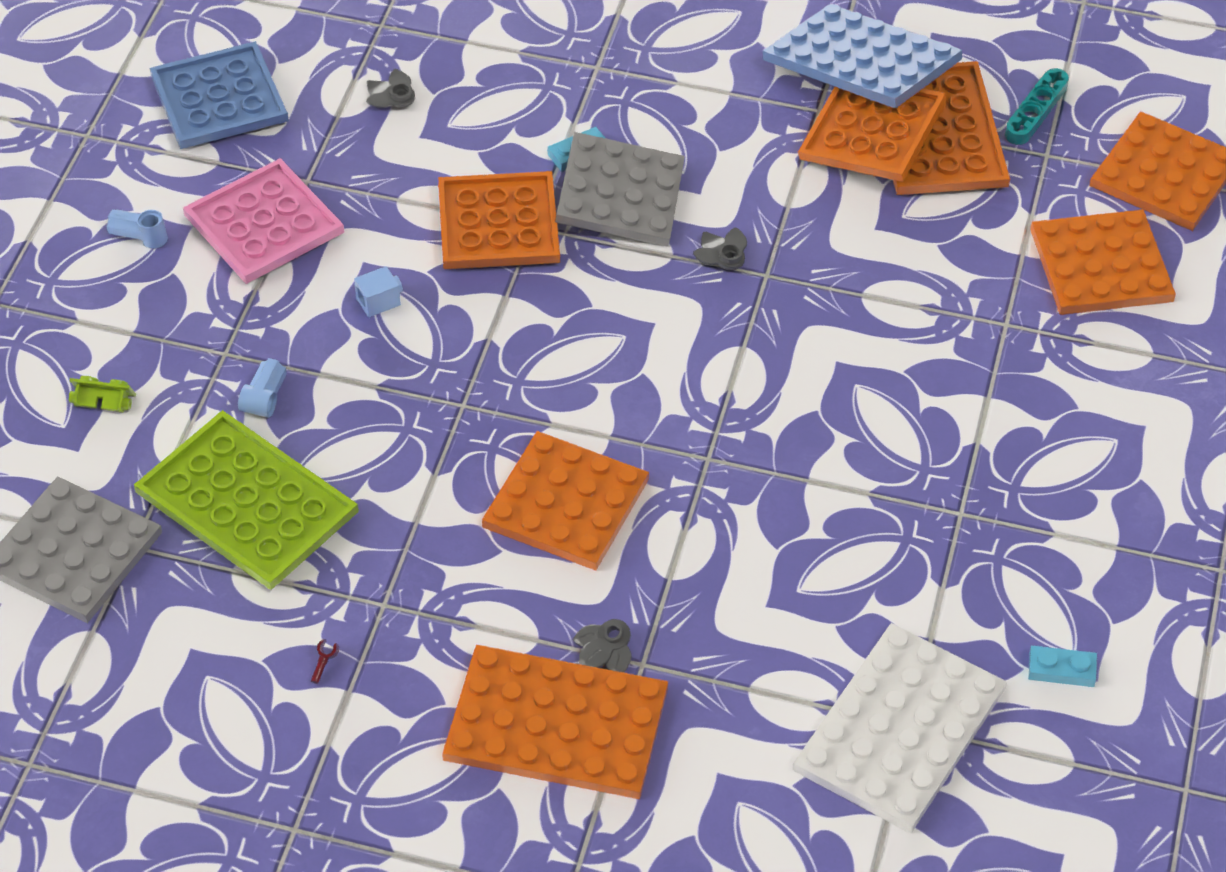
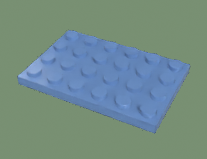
(862, 55)

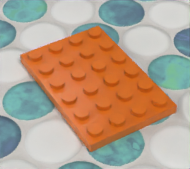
(964, 141)
(556, 721)

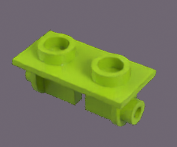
(89, 390)

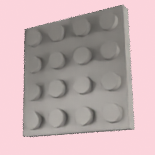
(620, 189)
(74, 548)

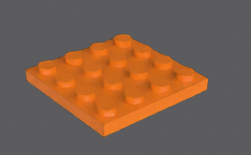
(870, 135)
(1163, 171)
(498, 220)
(1102, 262)
(565, 500)

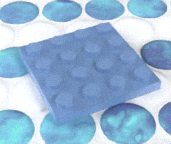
(218, 95)

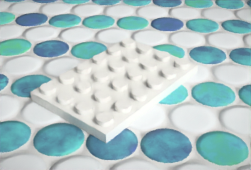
(900, 727)

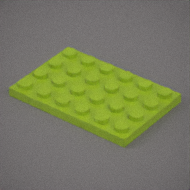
(246, 499)

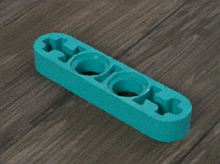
(1040, 107)

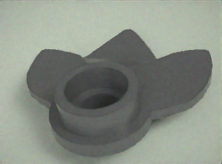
(394, 92)
(722, 251)
(601, 649)

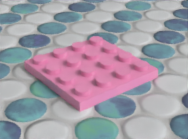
(263, 220)

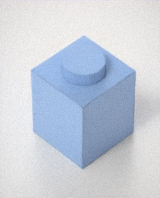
(378, 291)

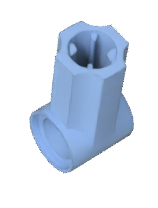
(144, 226)
(261, 394)

